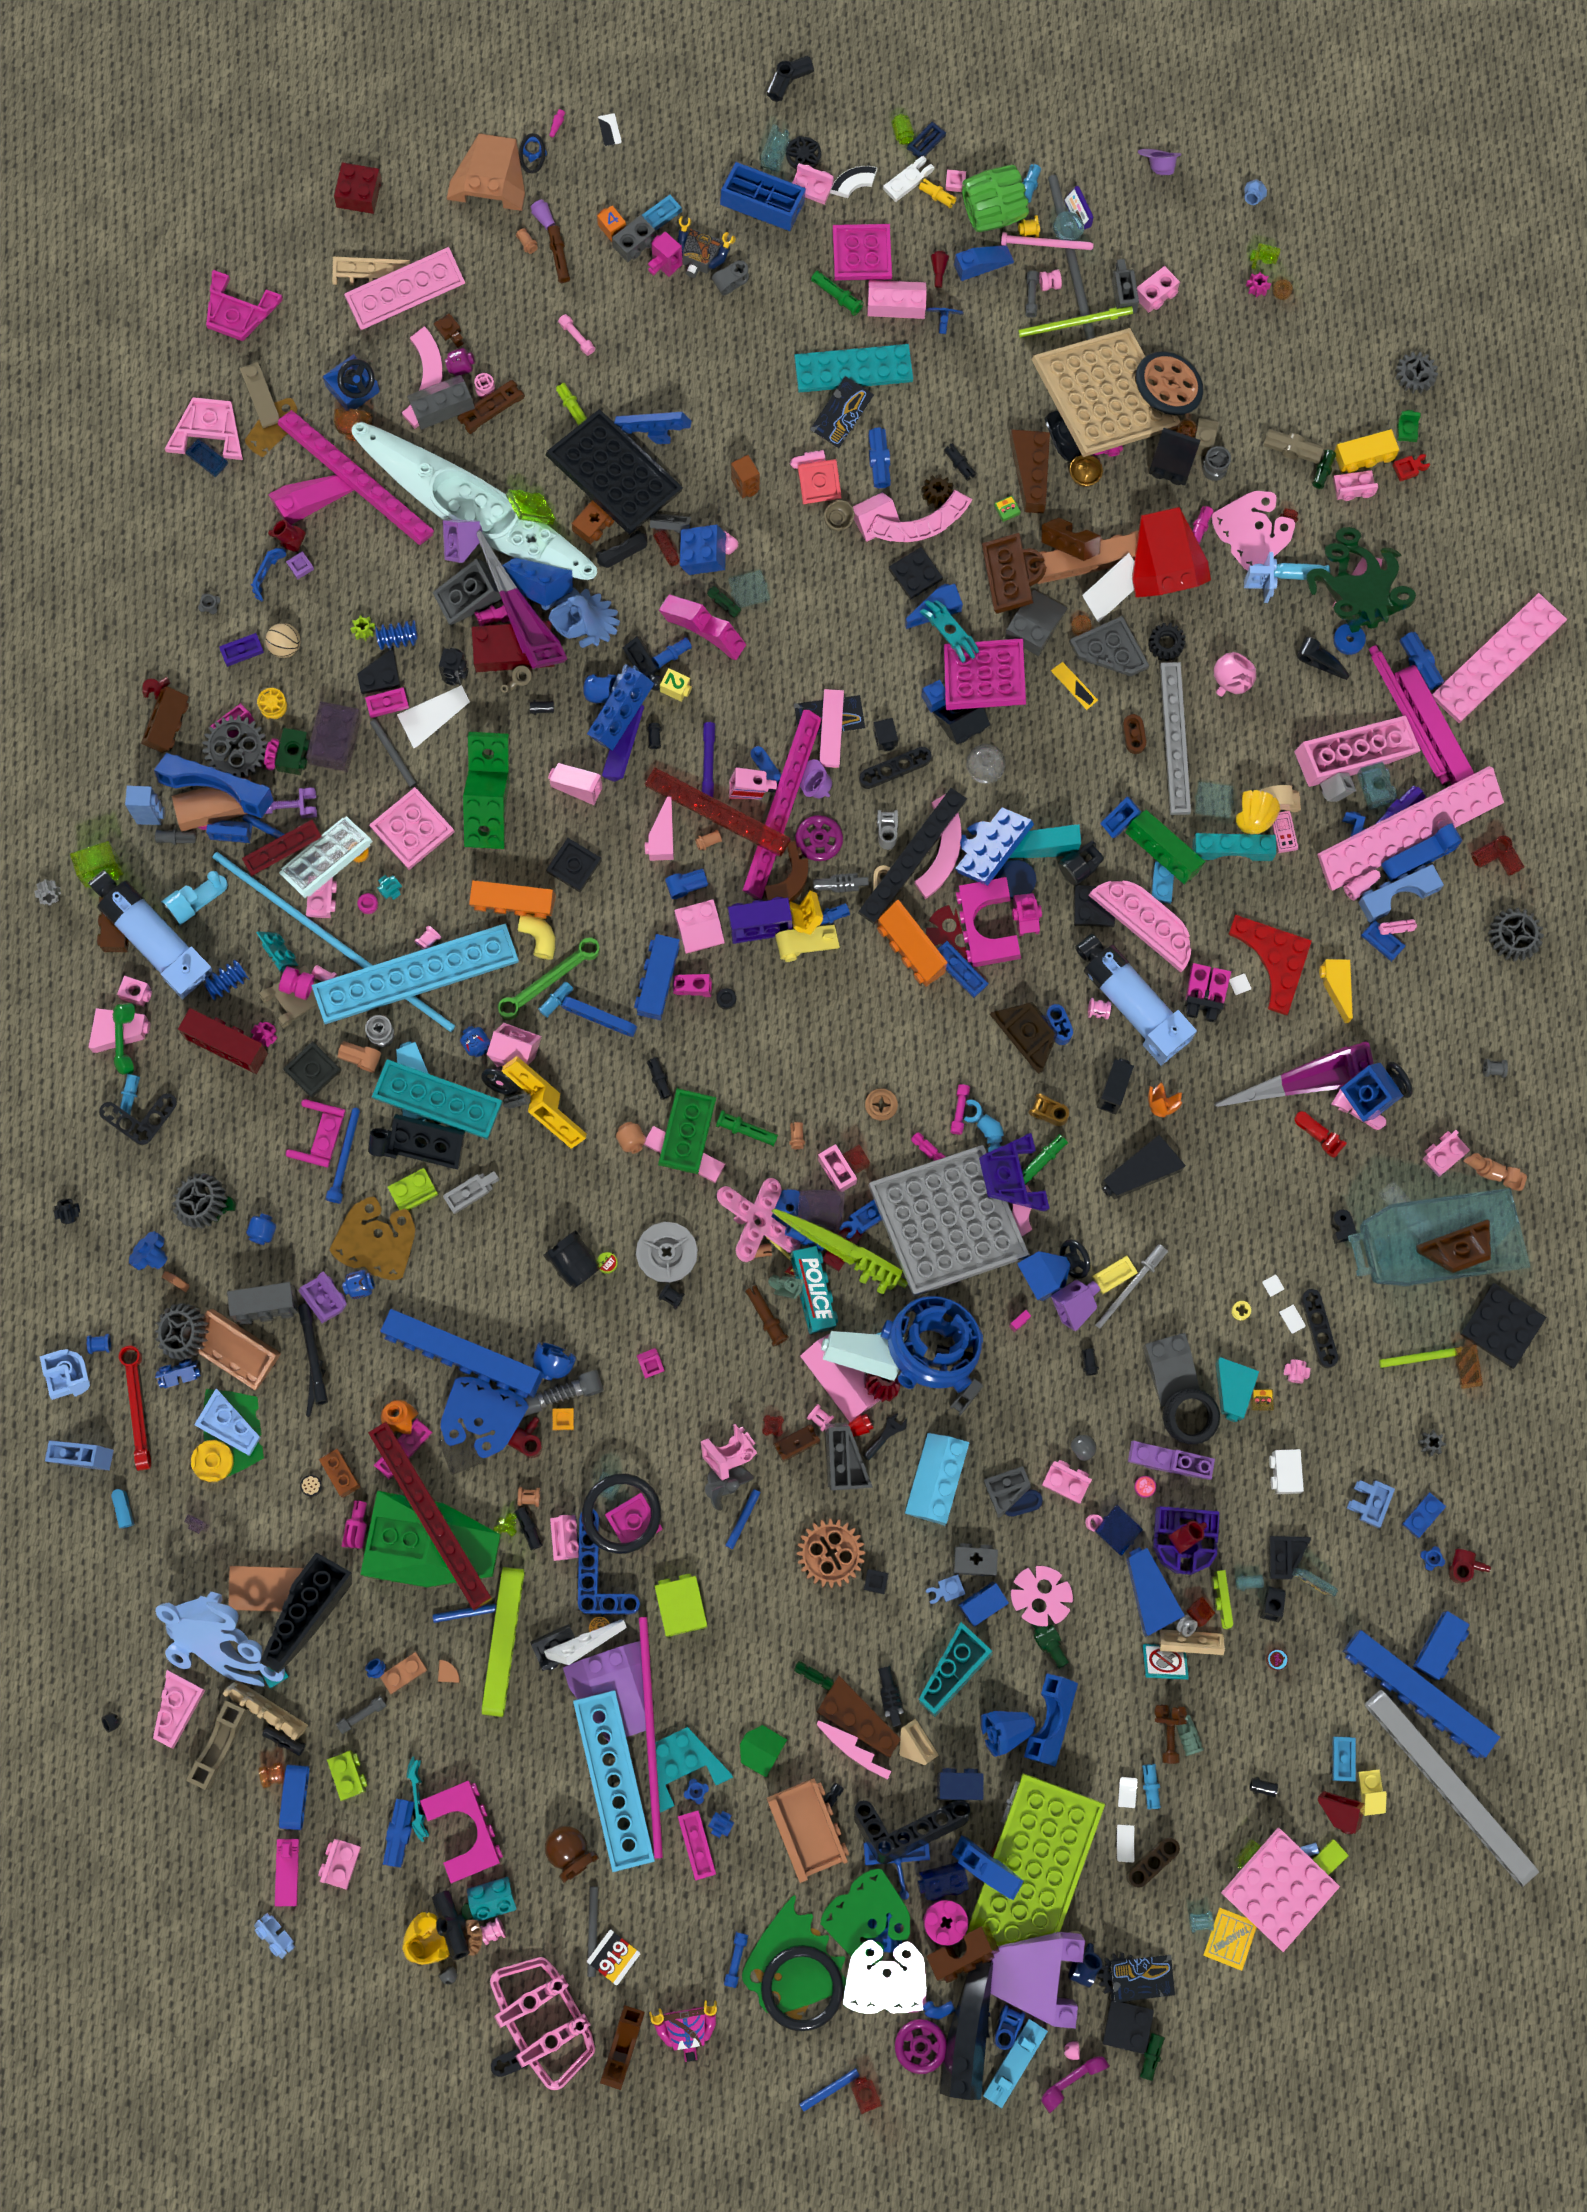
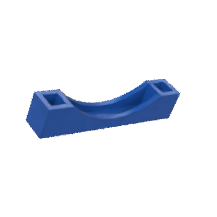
(179, 772)

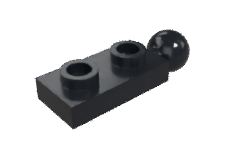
(643, 660)

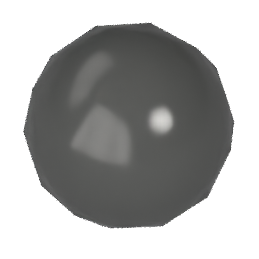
(1083, 1447)

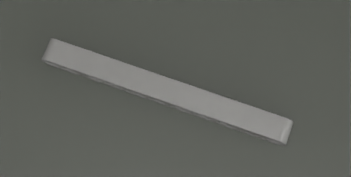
(1451, 1788)

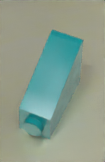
(1234, 1388)

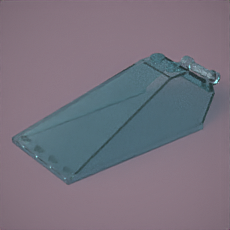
(1394, 1231)

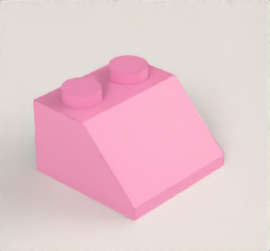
(699, 926)

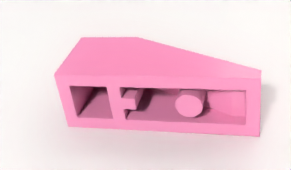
(661, 835)

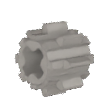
(47, 892)

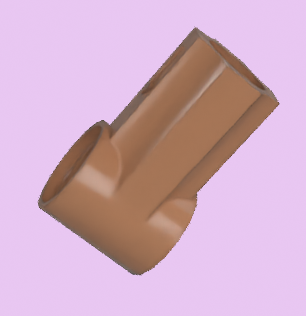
(364, 1058)

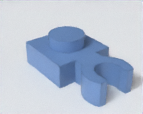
(949, 1589)

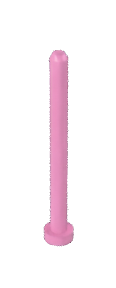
(1045, 242)

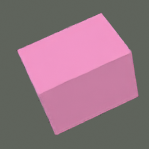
(867, 510)

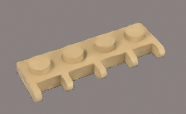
(364, 268)
(265, 1708)

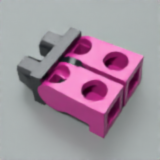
(1204, 998)

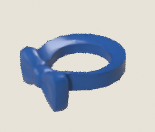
(531, 157)

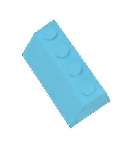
(937, 1478)

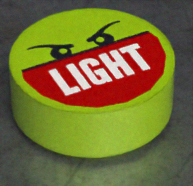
(607, 1262)

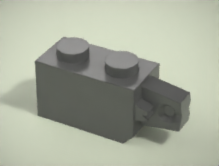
(1125, 287)

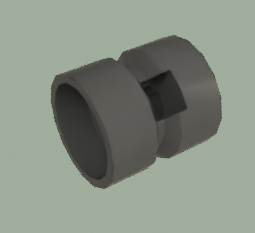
(1216, 463)

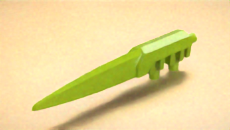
(850, 1253)

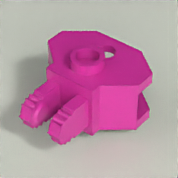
(1026, 913)

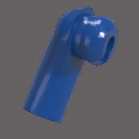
(938, 2012)

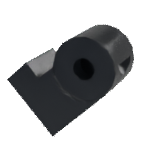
(1344, 1224)
(1273, 1604)

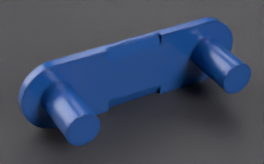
(765, 764)

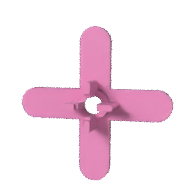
(748, 1212)

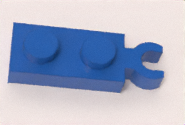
(862, 1219)

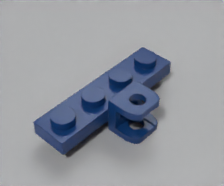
(655, 424)

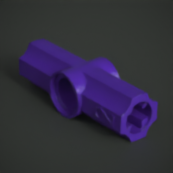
(1410, 798)

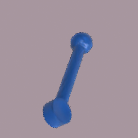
(904, 1893)

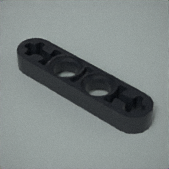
(893, 764)
(1323, 1327)

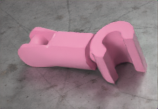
(1345, 1106)

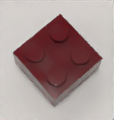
(357, 188)

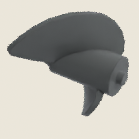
(717, 1488)

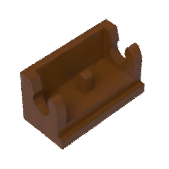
(796, 1443)

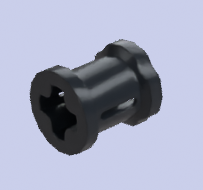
(671, 1296)

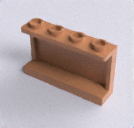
(807, 1828)

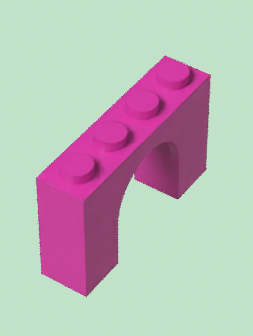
(982, 949)
(484, 1852)

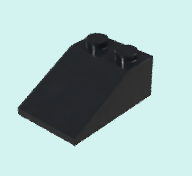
(1174, 457)

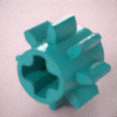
(389, 887)

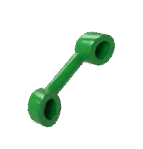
(122, 1015)

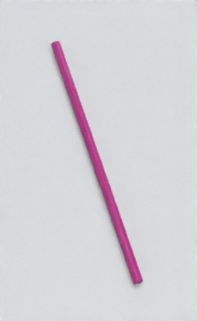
(650, 1735)

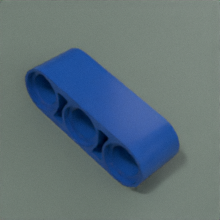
(294, 1797)

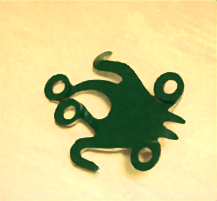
(1363, 597)

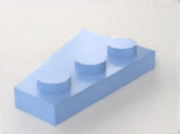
(226, 1424)

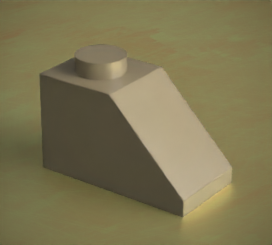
(1206, 433)

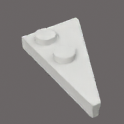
(578, 1647)

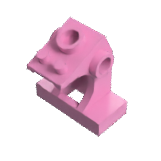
(734, 1454)

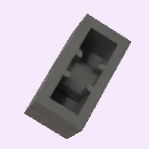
(985, 1567)

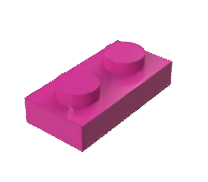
(387, 702)

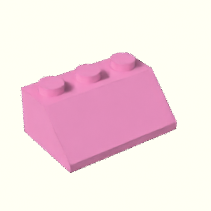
(896, 299)

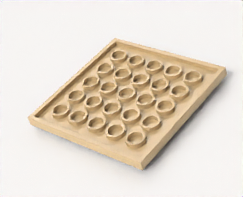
(1099, 392)

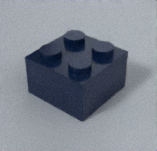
(960, 1785)

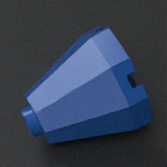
(1006, 1730)

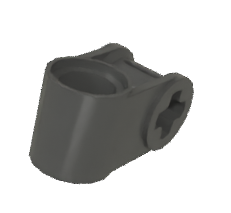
(730, 277)

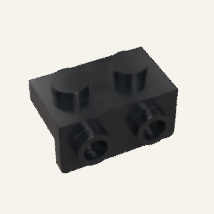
(548, 1641)

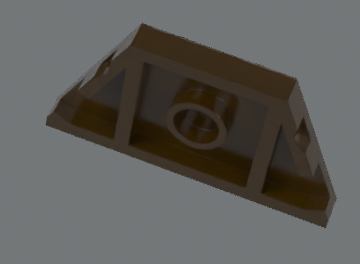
(1028, 1032)

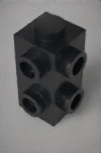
(453, 666)

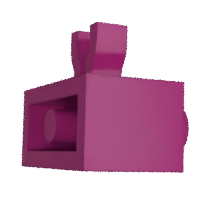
(665, 255)

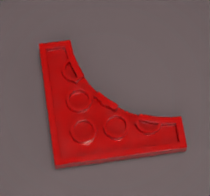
(1281, 955)

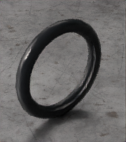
(587, 1516)
(837, 1984)

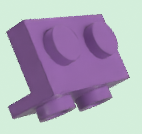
(323, 1297)

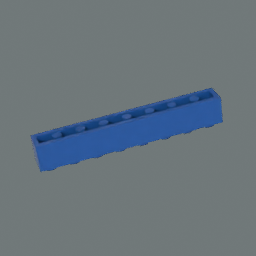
(461, 1353)
(1421, 1694)

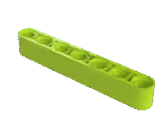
(502, 1642)

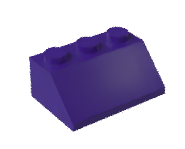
(759, 919)

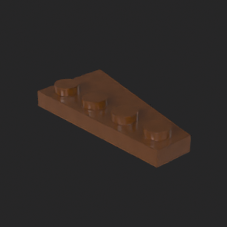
(853, 1715)

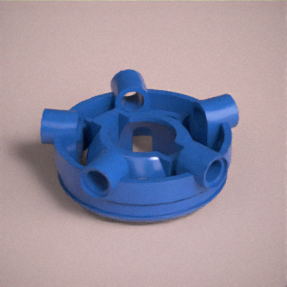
(910, 1354)

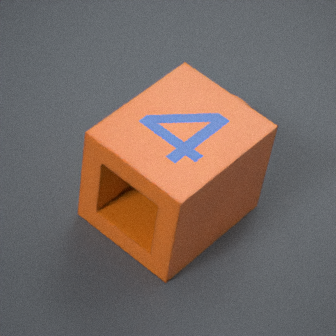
(610, 222)

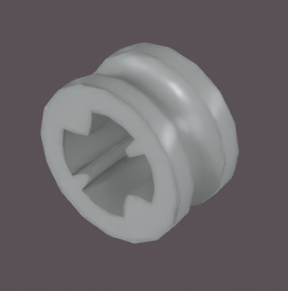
(1187, 1626)

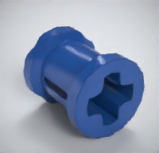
(97, 1344)

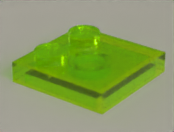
(530, 506)

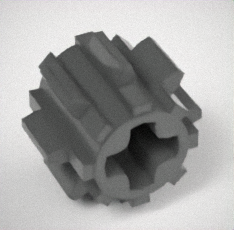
(1426, 1440)

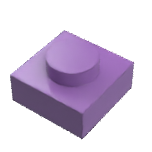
(300, 565)

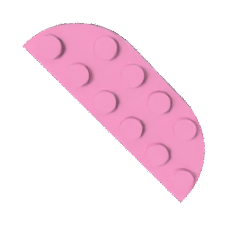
(1146, 919)

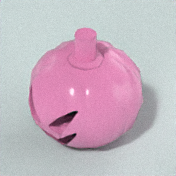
(1234, 673)

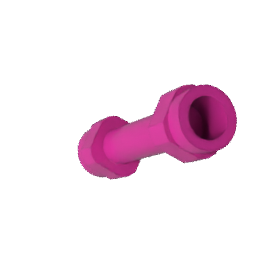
(957, 1125)

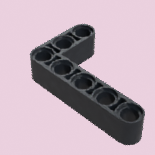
(909, 1832)

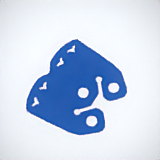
(485, 1404)

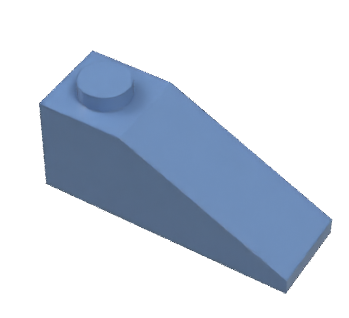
(79, 1455)

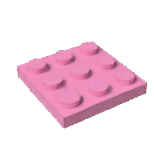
(411, 828)

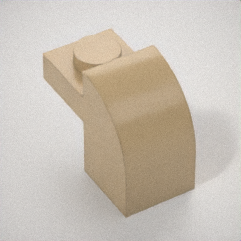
(1288, 798)

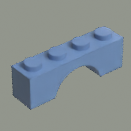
(1422, 883)

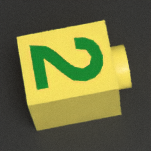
(675, 685)

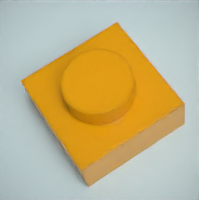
(563, 1419)

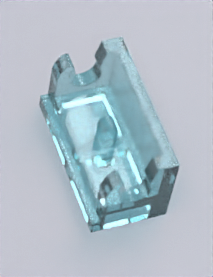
(775, 149)

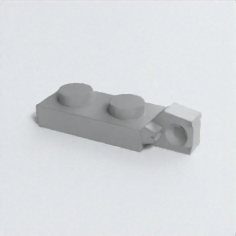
(470, 1191)

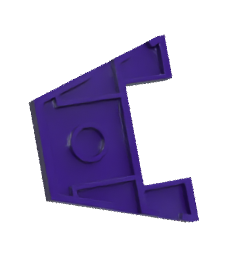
(1005, 1178)

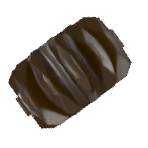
(937, 484)

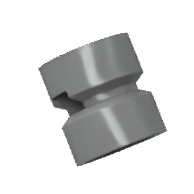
(380, 1031)

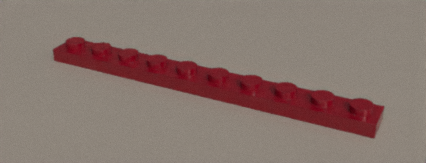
(430, 1516)

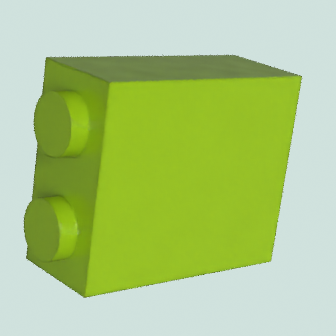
(680, 1605)

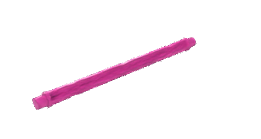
(1406, 709)

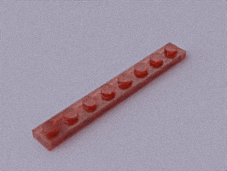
(718, 812)

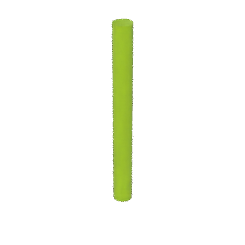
(1417, 1357)

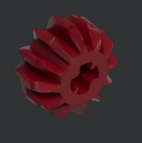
(881, 1387)

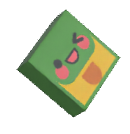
(1007, 508)

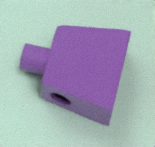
(1075, 1303)

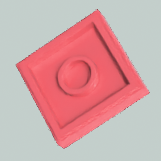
(819, 481)

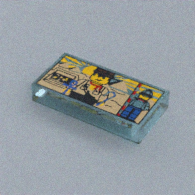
(1315, 1582)

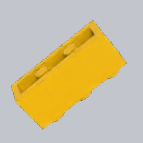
(1366, 451)

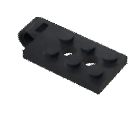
(404, 1142)

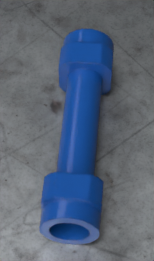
(740, 1941)

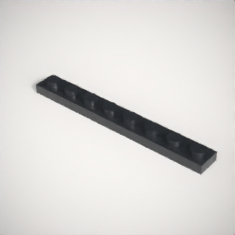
(912, 856)

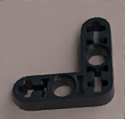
(145, 1124)

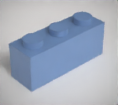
(144, 805)

